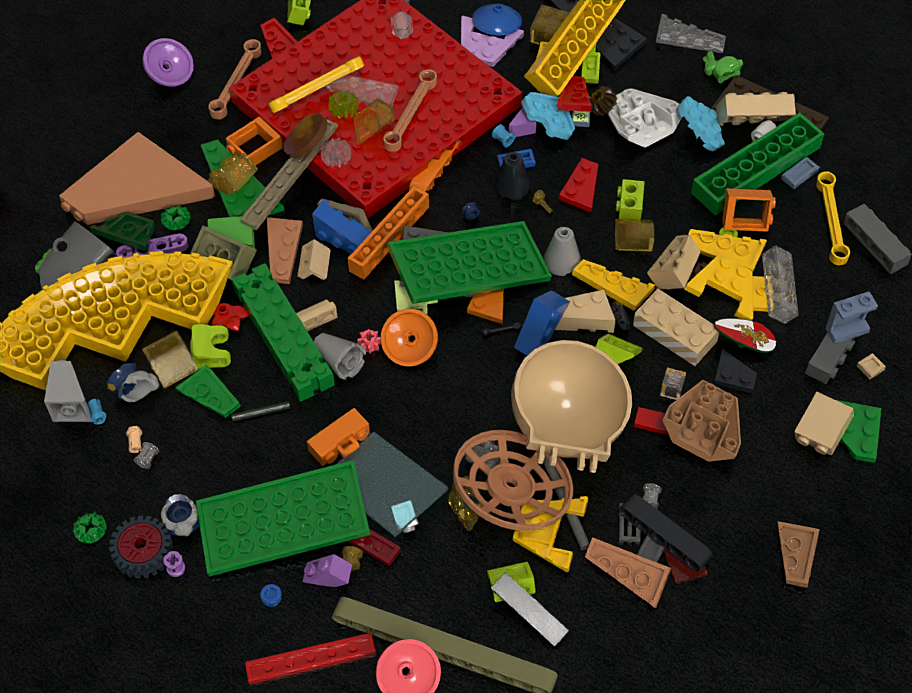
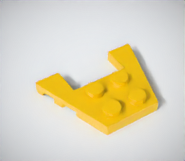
(728, 278)
(543, 539)

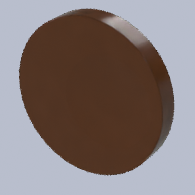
(305, 135)

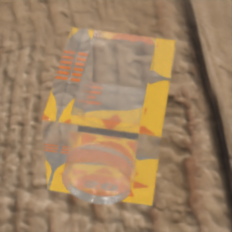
(673, 383)

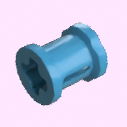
(503, 135)

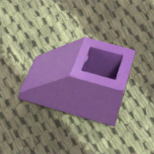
(327, 571)

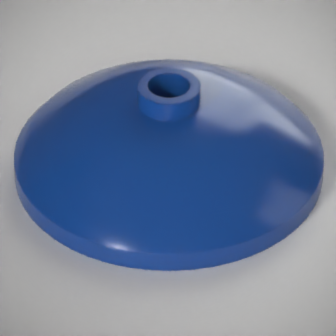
(497, 19)

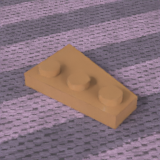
(798, 552)

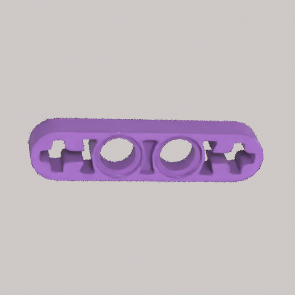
(173, 239)

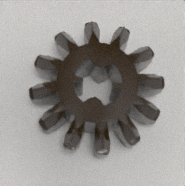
(603, 101)

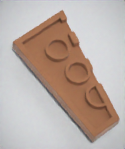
(283, 247)
(635, 572)

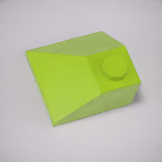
(617, 349)

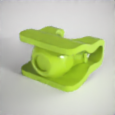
(203, 349)

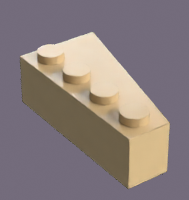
(755, 108)

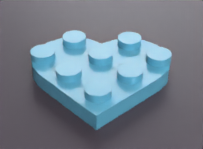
(544, 110)
(703, 122)

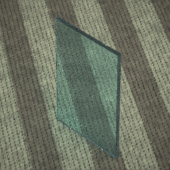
(392, 484)

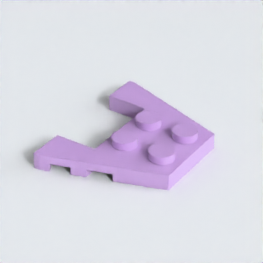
(485, 47)

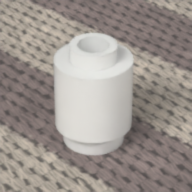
(762, 129)

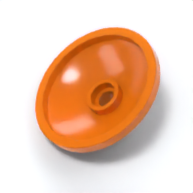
(396, 337)

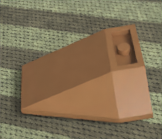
(713, 419)

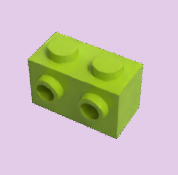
(298, 11)

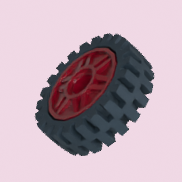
(134, 534)

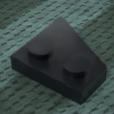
(734, 374)

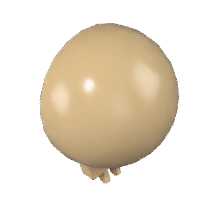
(570, 402)

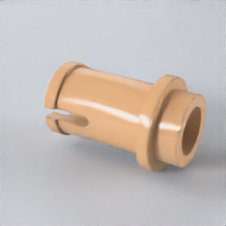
(134, 435)

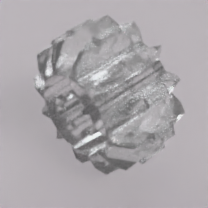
(335, 152)

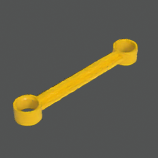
(348, 67)
(832, 217)

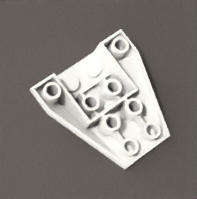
(644, 117)

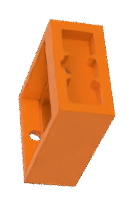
(255, 127)
(731, 223)

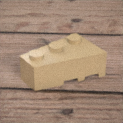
(675, 263)
(588, 312)

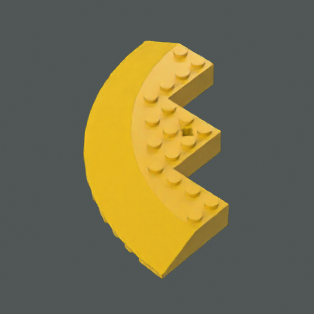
(108, 309)

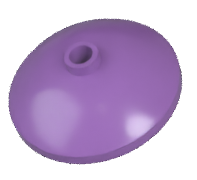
(173, 56)

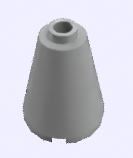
(562, 252)
(340, 354)

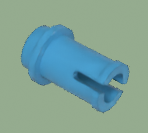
(97, 413)

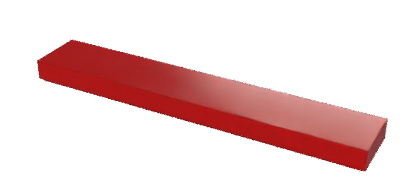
(310, 658)

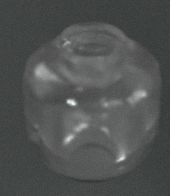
(402, 25)

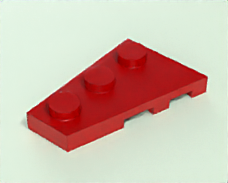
(574, 96)

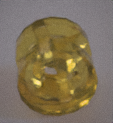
(352, 555)

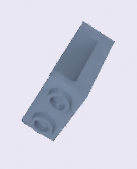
(849, 316)

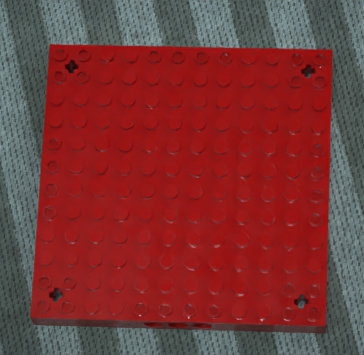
(461, 106)

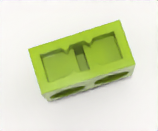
(631, 199)

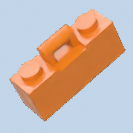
(339, 438)

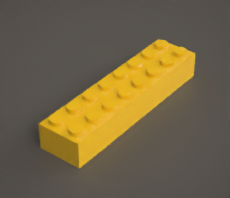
(571, 44)

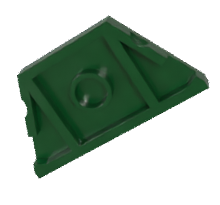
(127, 229)

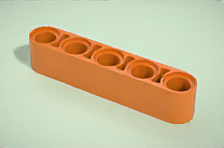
(435, 167)

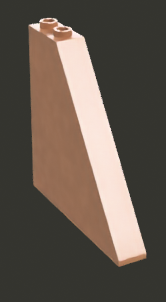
(136, 181)

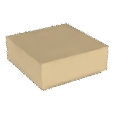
(871, 366)

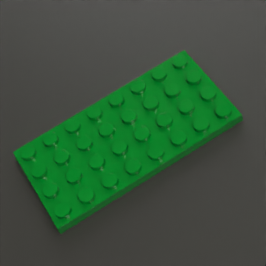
(468, 262)
(282, 518)

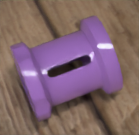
(179, 565)

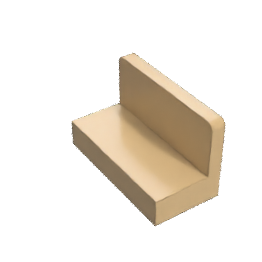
(314, 260)
(317, 314)

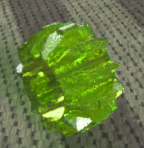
(343, 104)

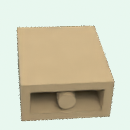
(823, 424)

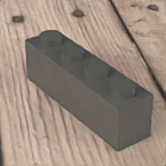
(877, 238)
(827, 358)

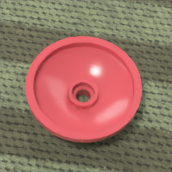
(422, 665)

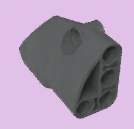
(81, 250)

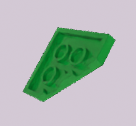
(862, 432)

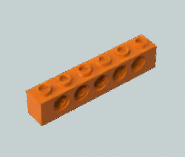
(390, 229)

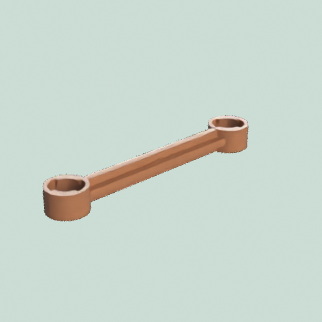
(237, 75)
(410, 110)

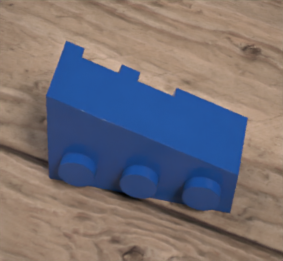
(337, 229)
(541, 321)

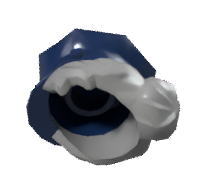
(131, 383)
(180, 515)

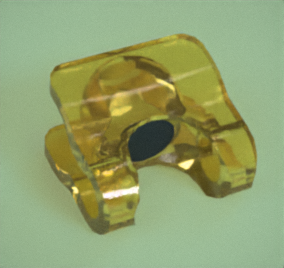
(462, 510)

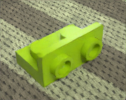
(519, 573)

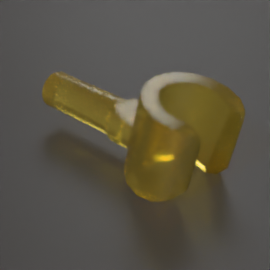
(538, 198)

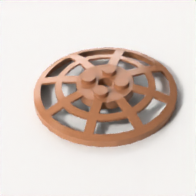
(511, 473)

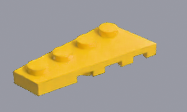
(740, 250)
(622, 289)

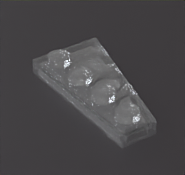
(365, 89)

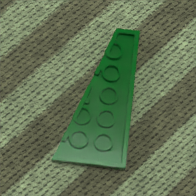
(239, 202)

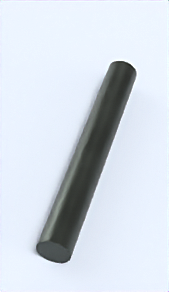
(260, 411)

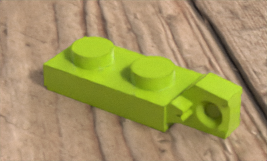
(591, 66)

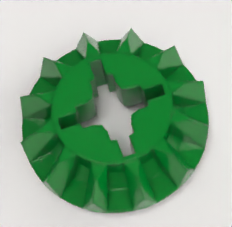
(179, 222)
(94, 534)

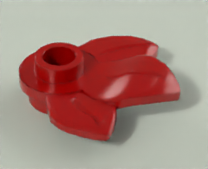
(230, 317)

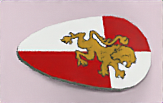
(747, 334)

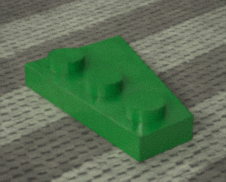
(209, 391)

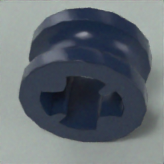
(471, 211)

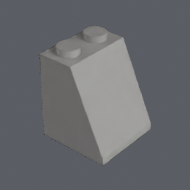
(64, 394)

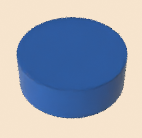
(271, 595)

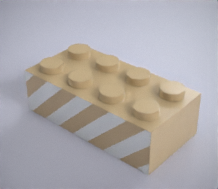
(676, 327)

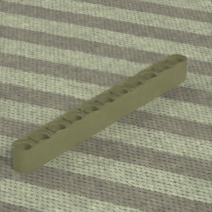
(446, 646)

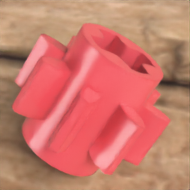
(369, 340)

